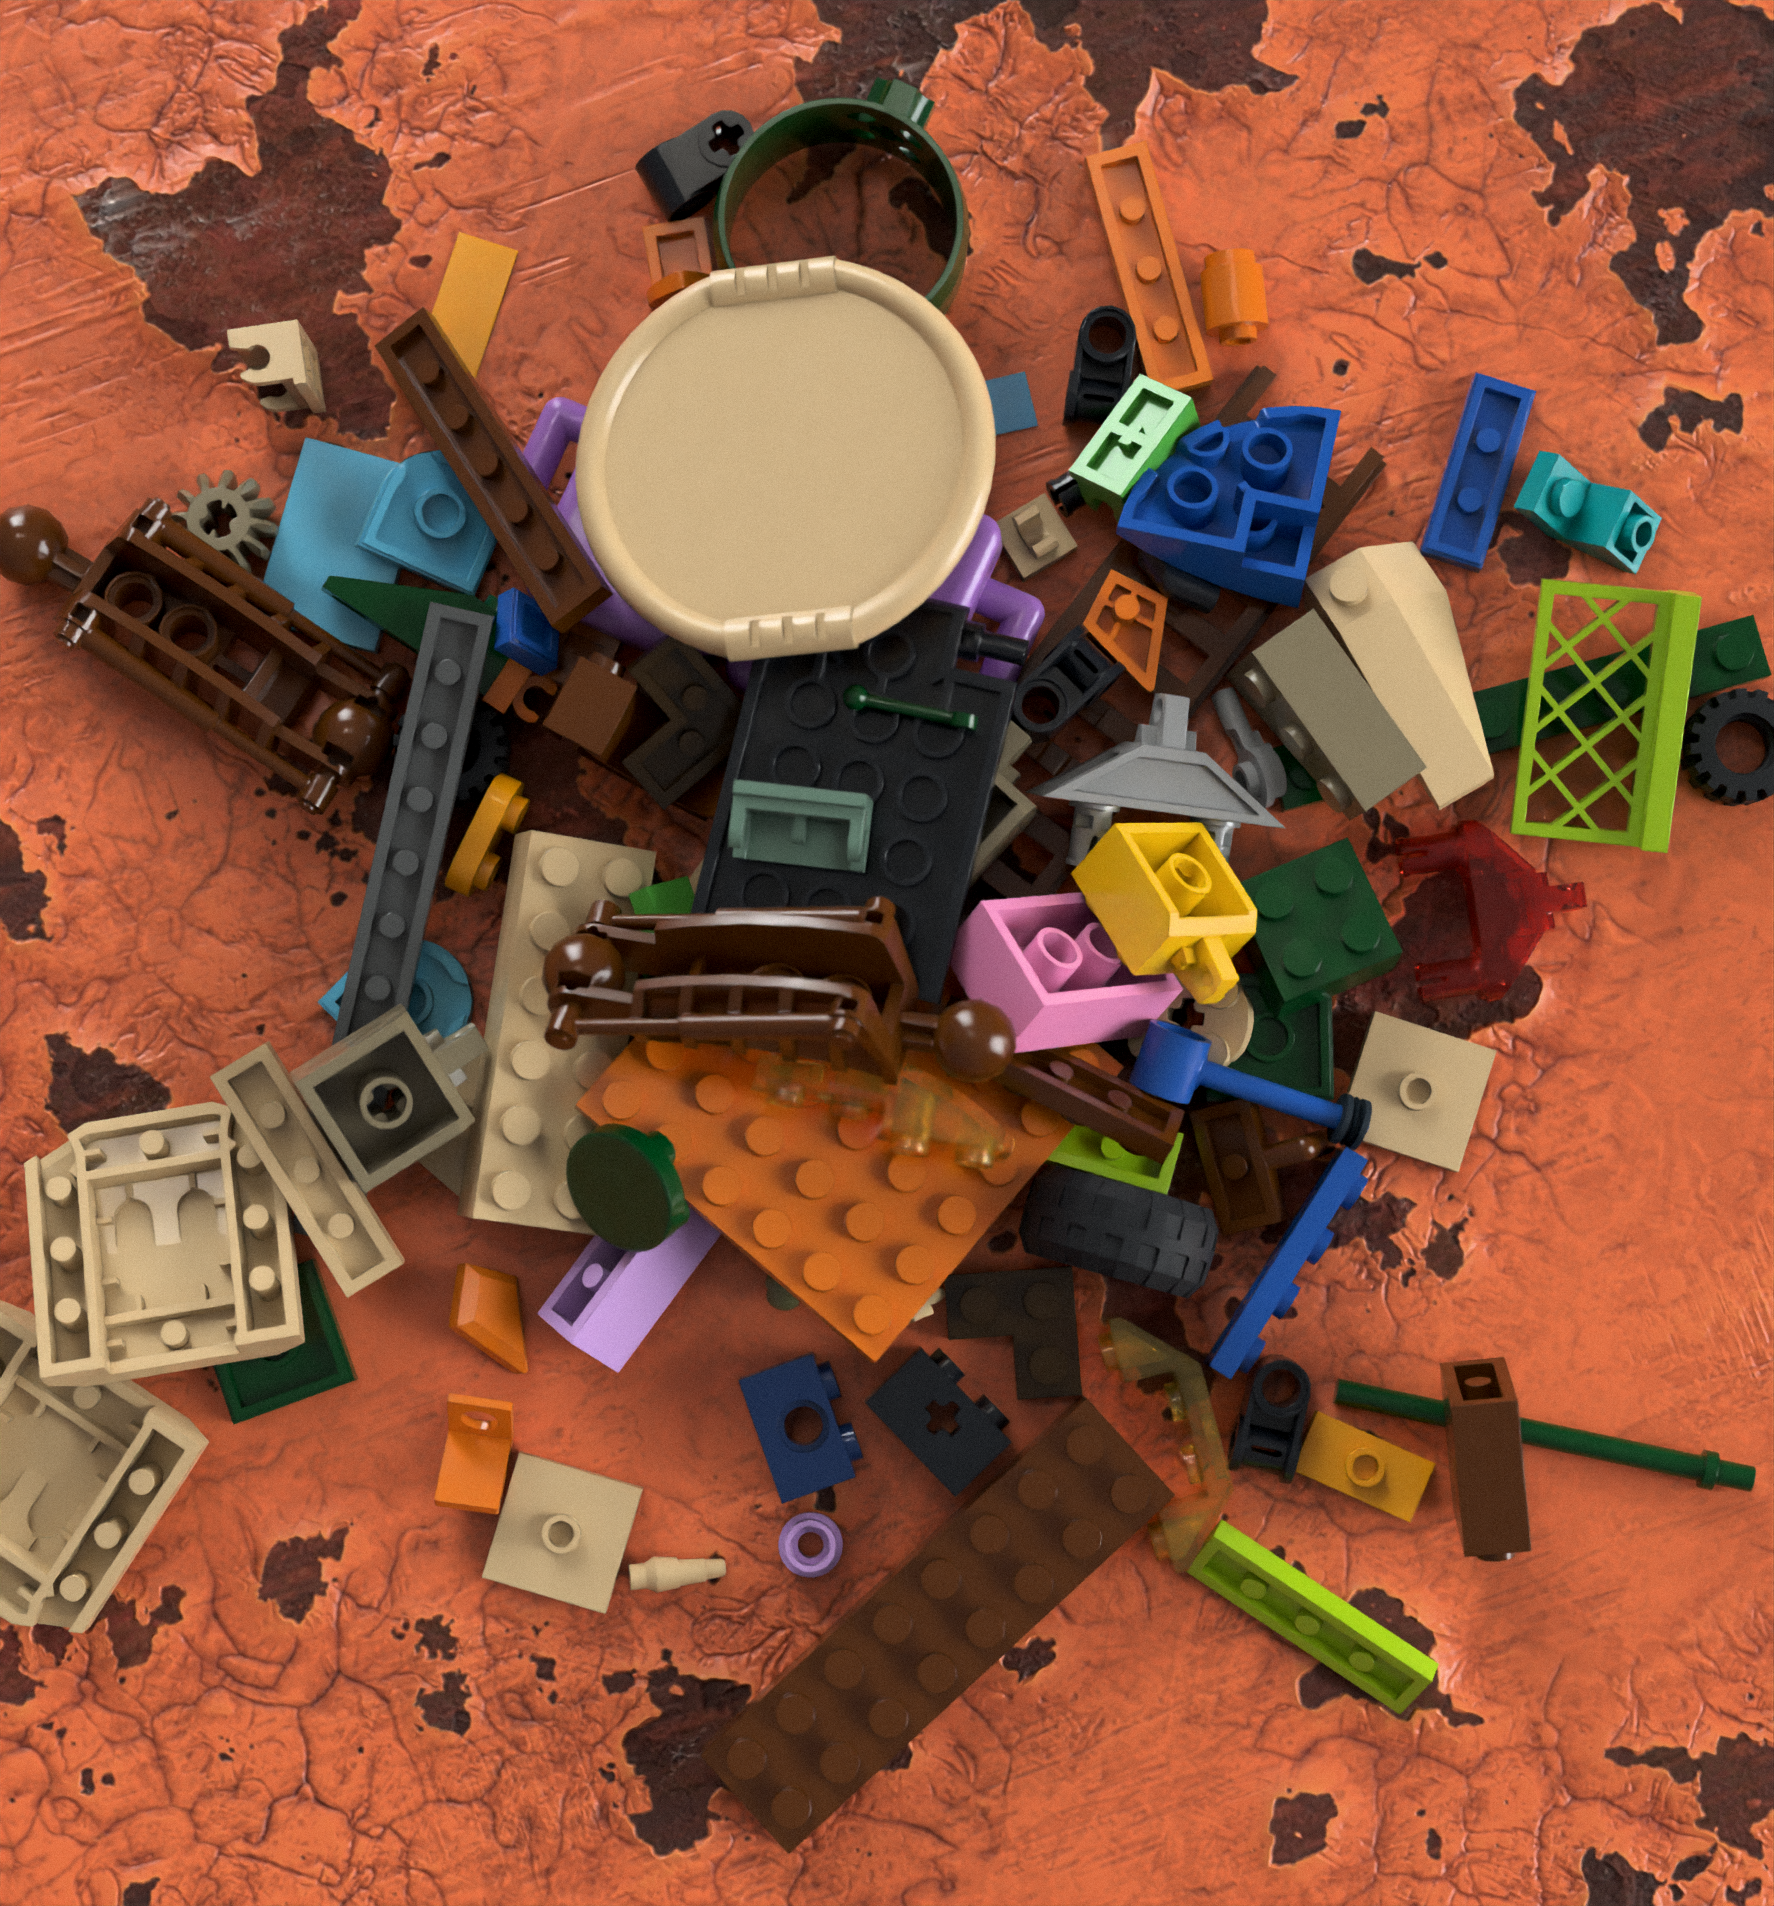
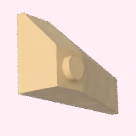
(1405, 644)

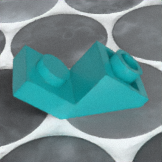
(1587, 515)

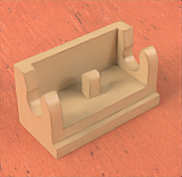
(281, 355)

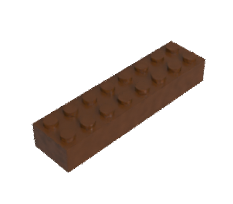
(935, 1623)

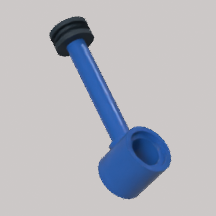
(1176, 1063)

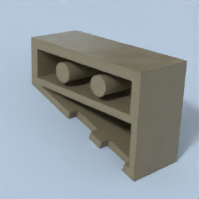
(1326, 716)

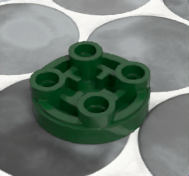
(627, 1186)

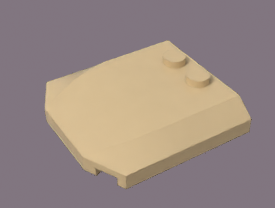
(158, 1249)
(77, 1482)

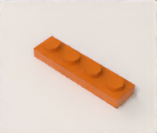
(1148, 267)

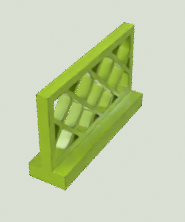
(1661, 720)

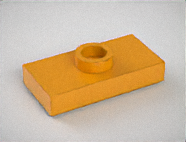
(1363, 1466)

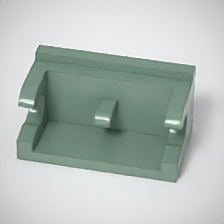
(800, 826)

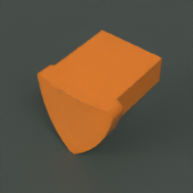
(675, 257)

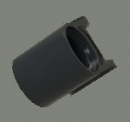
(689, 168)
(1099, 378)
(1068, 677)
(1270, 1423)

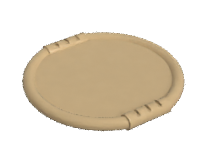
(785, 459)

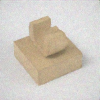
(1035, 537)

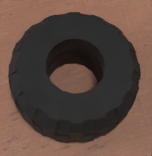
(1118, 1230)

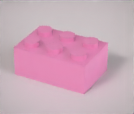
(1055, 973)

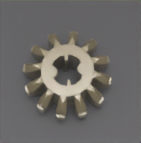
(241, 505)

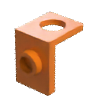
(475, 1455)

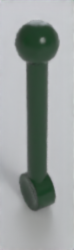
(857, 697)

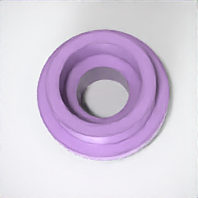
(810, 1565)

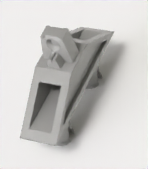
(1154, 774)

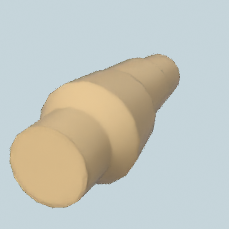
(670, 1573)

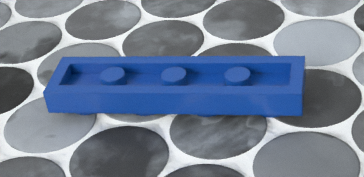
(1301, 1242)

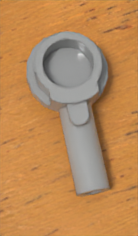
(1258, 765)

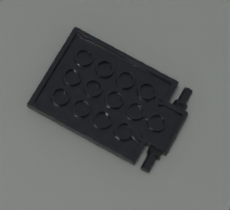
(922, 774)

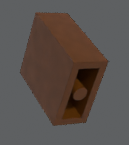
(1485, 1458)

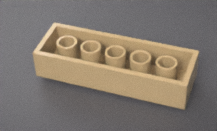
(523, 1083)

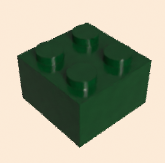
(1317, 929)

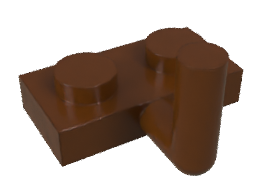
(1244, 1165)

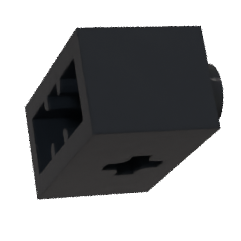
(953, 1456)

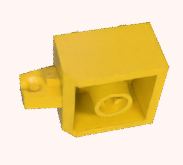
(1169, 903)

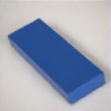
(1477, 472)

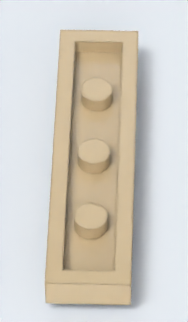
(307, 1169)

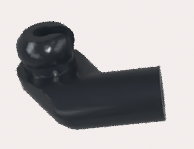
(1178, 584)

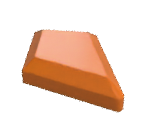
(1129, 626)
(490, 1315)

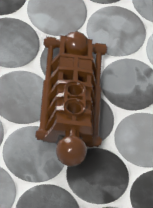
(350, 736)
(770, 980)

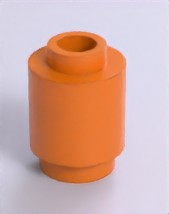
(1233, 297)

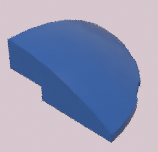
(1239, 502)

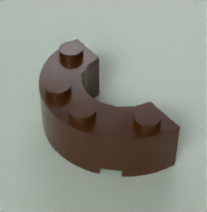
(609, 717)

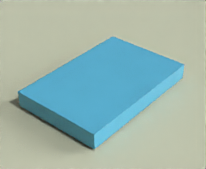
(318, 538)

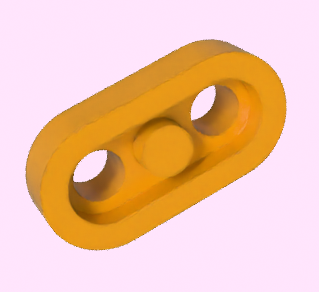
(498, 812)

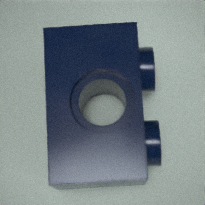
(796, 1465)

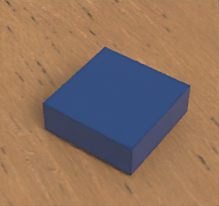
(525, 633)

